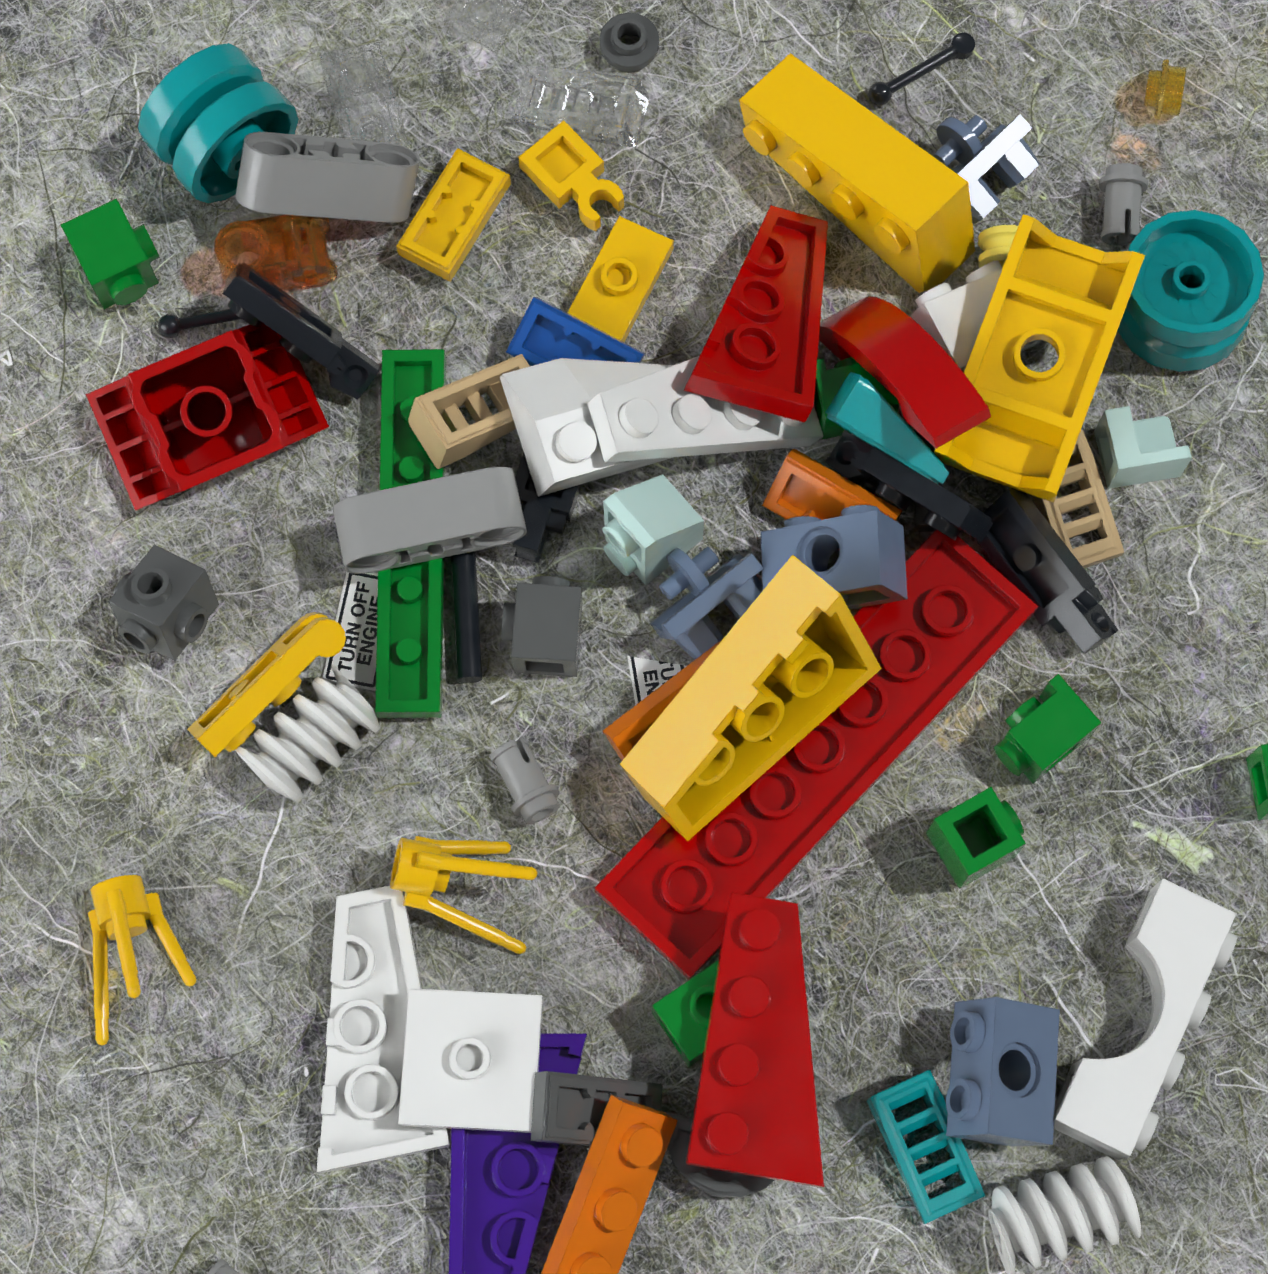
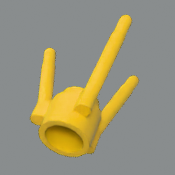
(426, 866)
(122, 914)

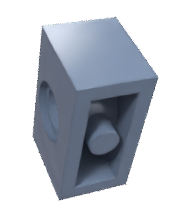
(870, 556)
(1003, 1072)

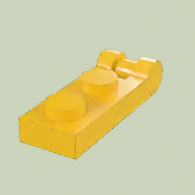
(267, 681)

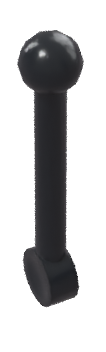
(961, 48)
(171, 325)

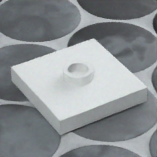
(470, 1060)

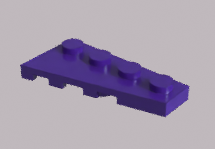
(503, 1182)

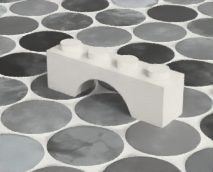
(1177, 946)

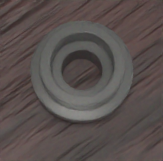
(629, 57)

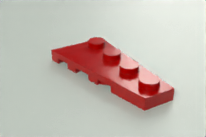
(770, 324)
(757, 1065)

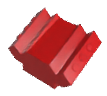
(205, 412)

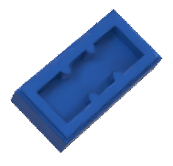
(553, 334)

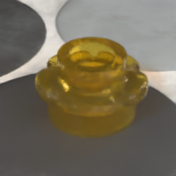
(1165, 89)

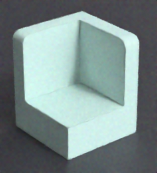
(1138, 449)

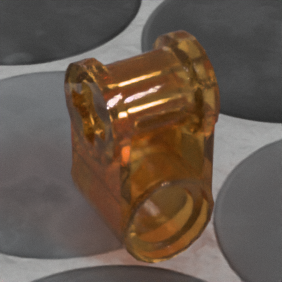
(280, 250)

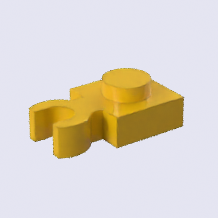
(569, 169)

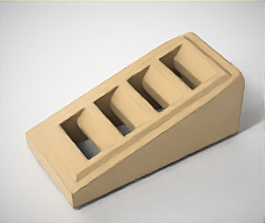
(444, 429)
(1093, 495)

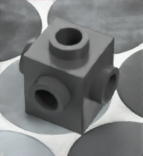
(163, 603)

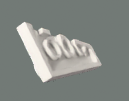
(661, 420)
(366, 1035)

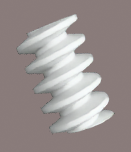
(310, 736)
(1062, 1212)

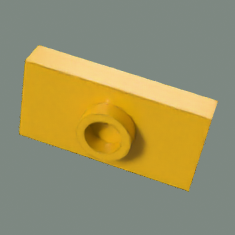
(453, 214)
(622, 278)

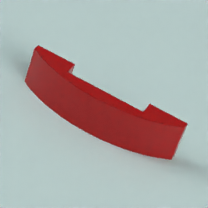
(909, 364)

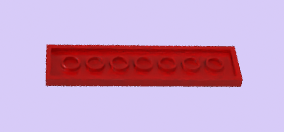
(928, 653)

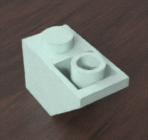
(647, 525)

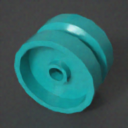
(203, 114)
(1191, 290)

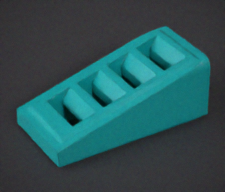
(871, 418)
(893, 1132)

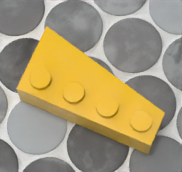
(862, 172)
(752, 699)

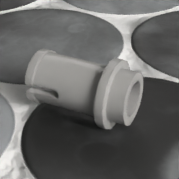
(1122, 202)
(525, 781)

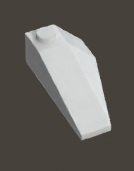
(556, 422)

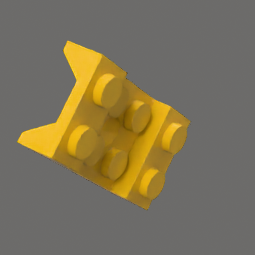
(1055, 295)

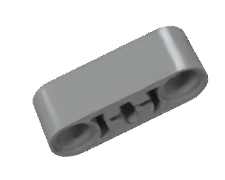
(326, 177)
(429, 520)

